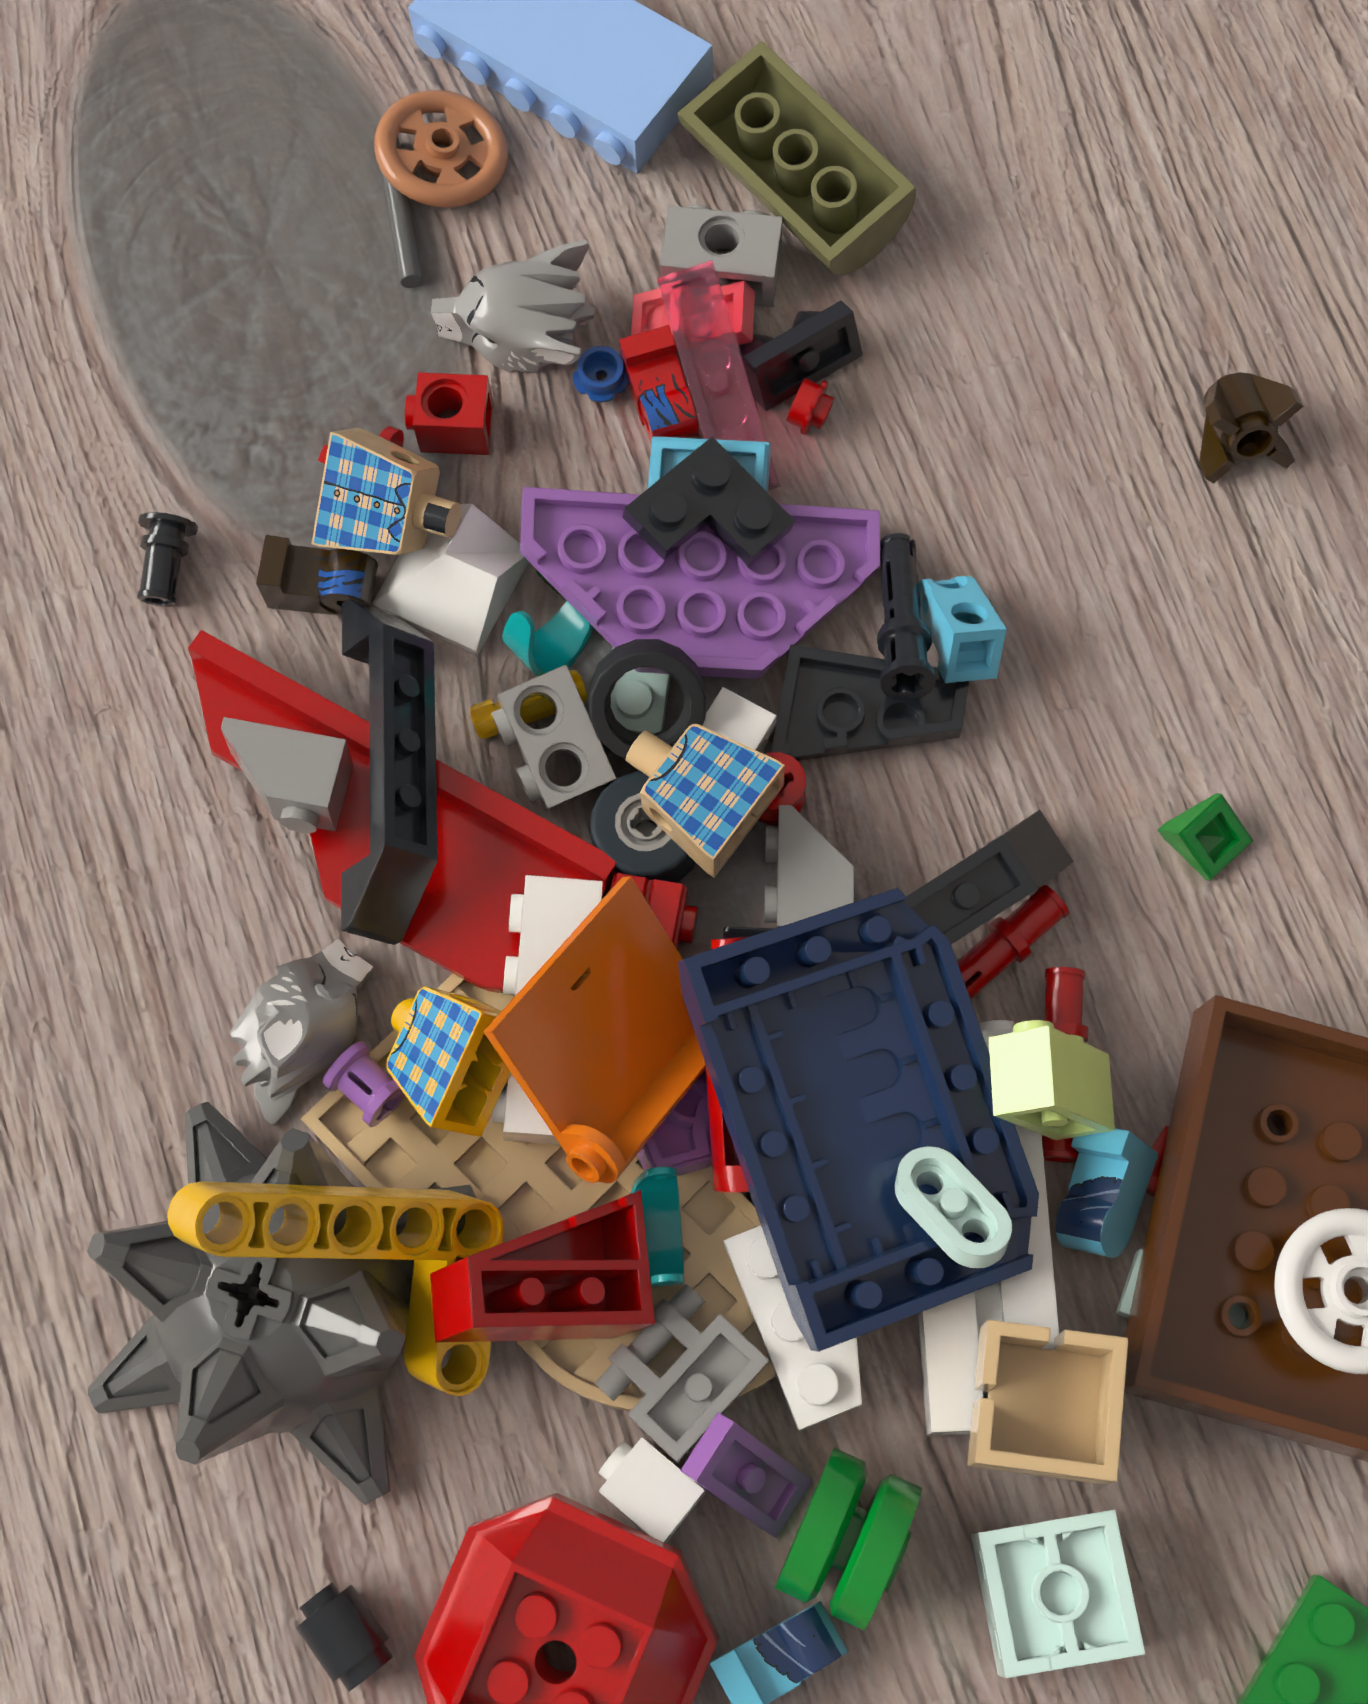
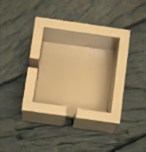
(1047, 1407)

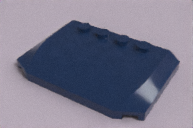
(832, 1064)

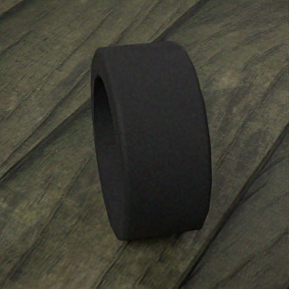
(632, 656)

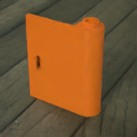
(603, 1036)

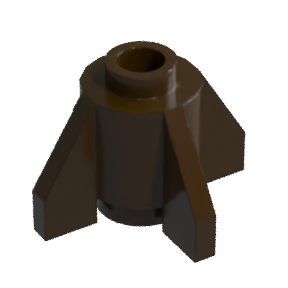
(1244, 422)

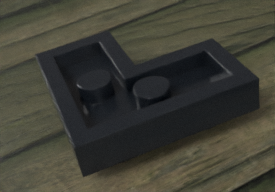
(713, 492)

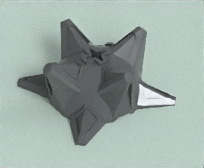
(241, 1359)

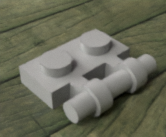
(696, 1386)

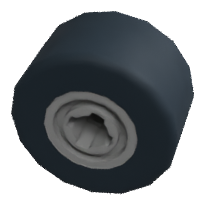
(637, 851)

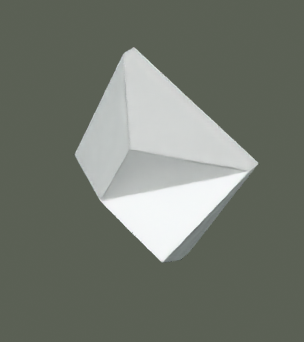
(456, 582)

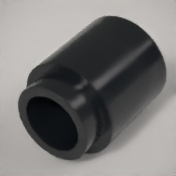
(344, 1635)

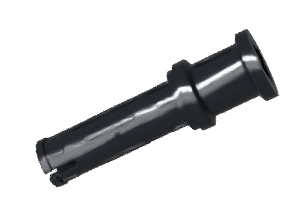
(903, 636)

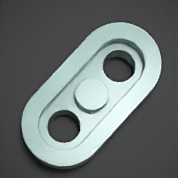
(958, 1208)

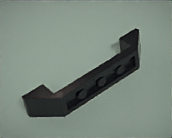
(991, 878)
(388, 884)

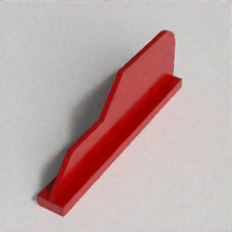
(482, 836)

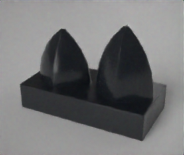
(811, 350)

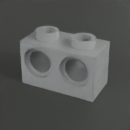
(568, 733)

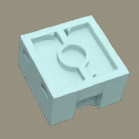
(1057, 1594)

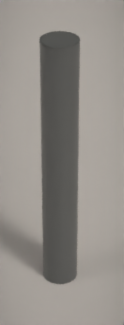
(403, 235)

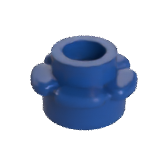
(596, 361)

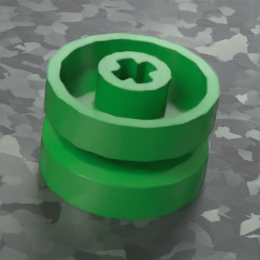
(855, 1541)

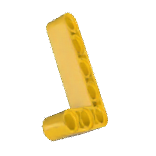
(367, 1234)

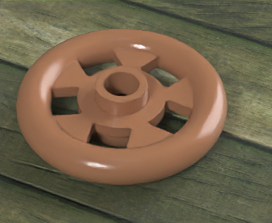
(450, 188)

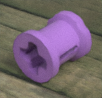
(364, 1083)

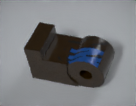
(313, 577)

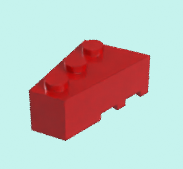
(552, 1284)

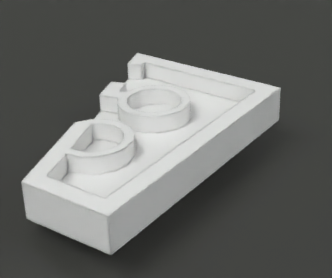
(812, 1381)

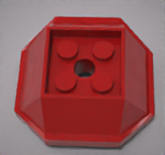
(574, 1580)

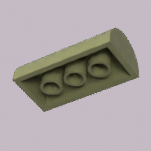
(801, 160)

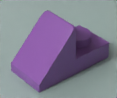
(746, 1475)

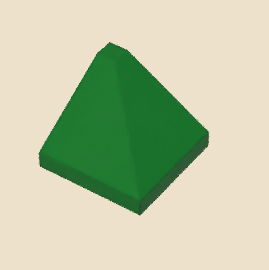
(1207, 835)

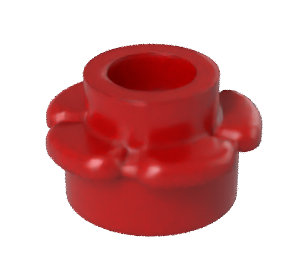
(810, 406)

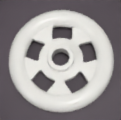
(1304, 1259)

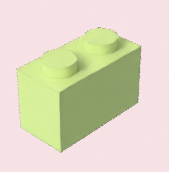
(1050, 1082)

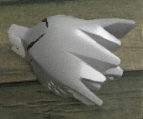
(522, 309)
(299, 1025)

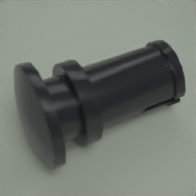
(163, 555)

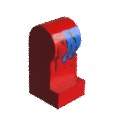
(658, 384)

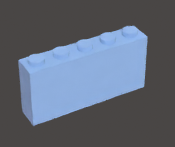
(585, 66)

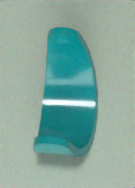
(553, 644)
(662, 1224)

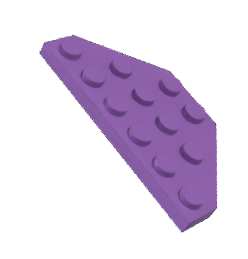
(702, 595)

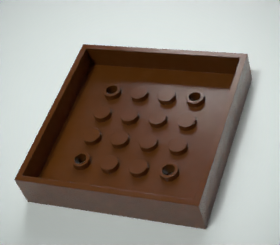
(1226, 1210)

